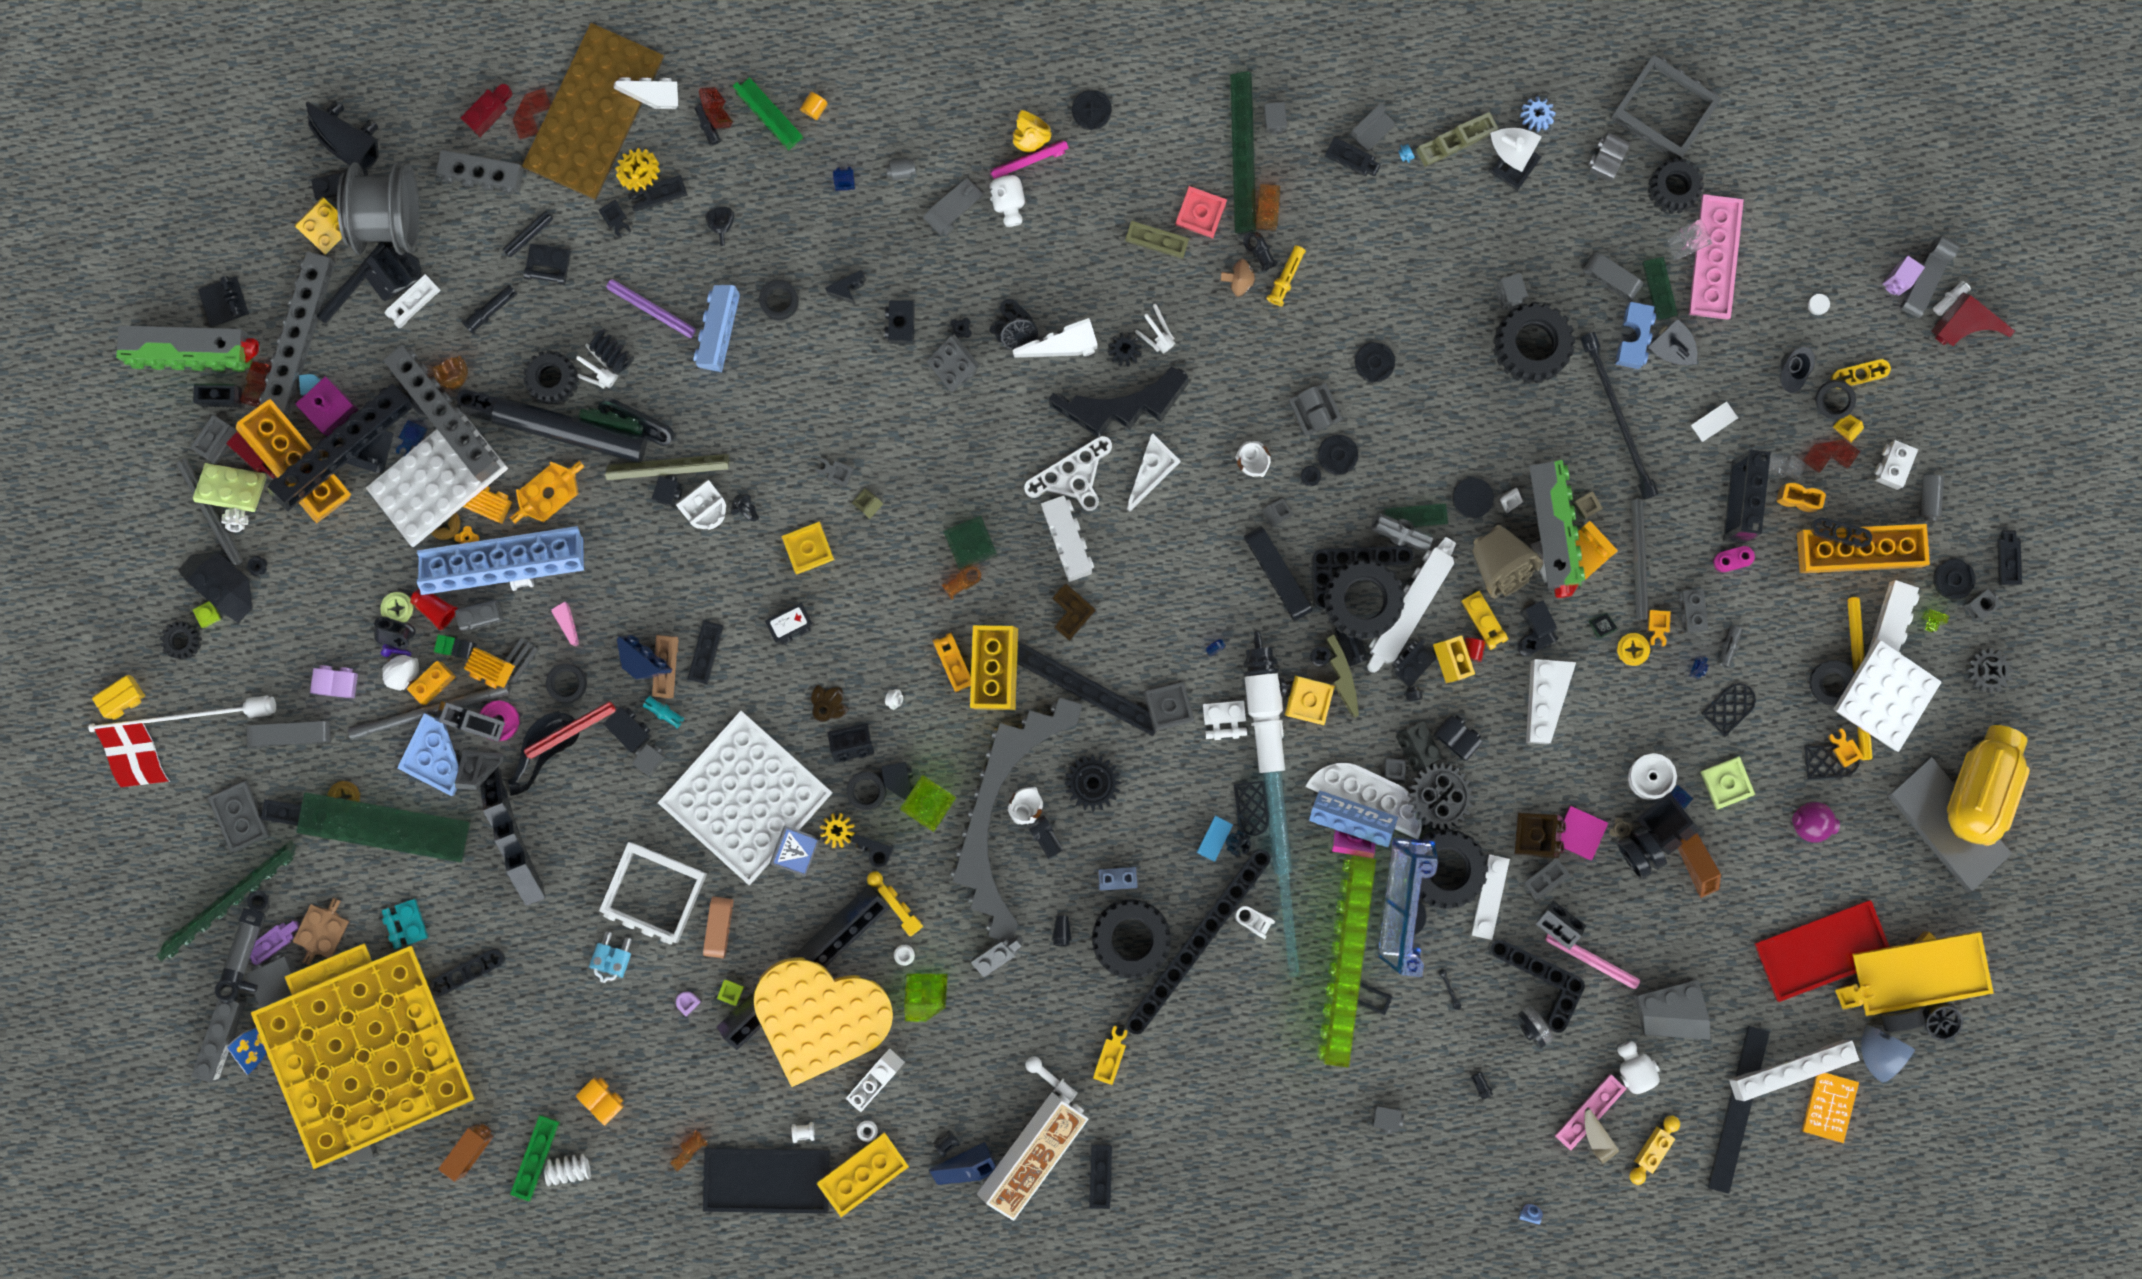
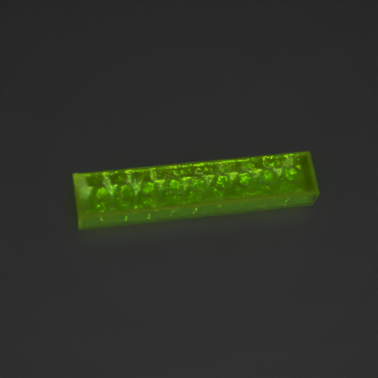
(1347, 962)

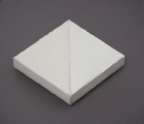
(1511, 500)

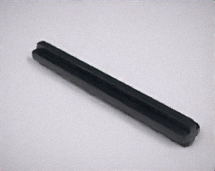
(349, 286)

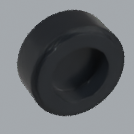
(1310, 476)

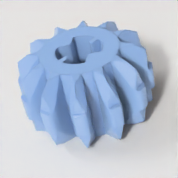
(1530, 110)

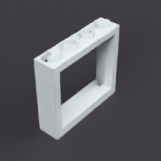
(631, 922)

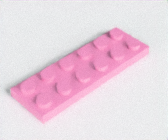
(1717, 262)

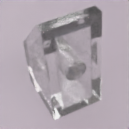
(1689, 239)

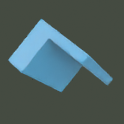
(1214, 838)

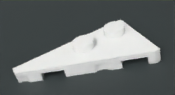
(1156, 465)

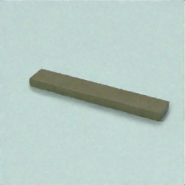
(667, 467)

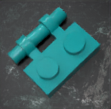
(411, 923)

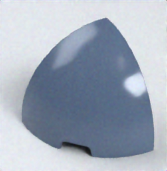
(1883, 1053)

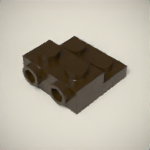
(1539, 835)

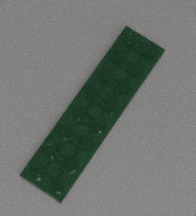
(383, 827)
(233, 896)

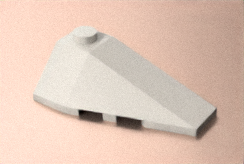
(1073, 341)

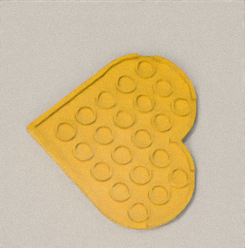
(819, 1019)

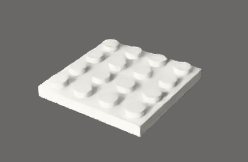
(1887, 695)

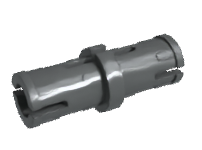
(1730, 646)

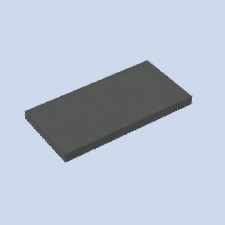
(1924, 803)

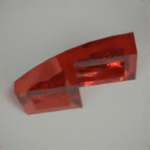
(713, 106)
(255, 383)

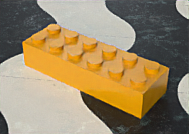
(281, 446)
(1890, 549)

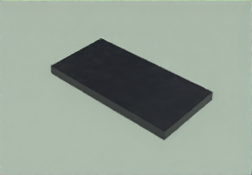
(765, 1180)

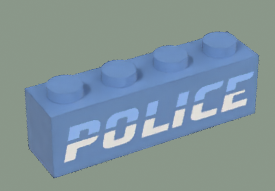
(1353, 818)

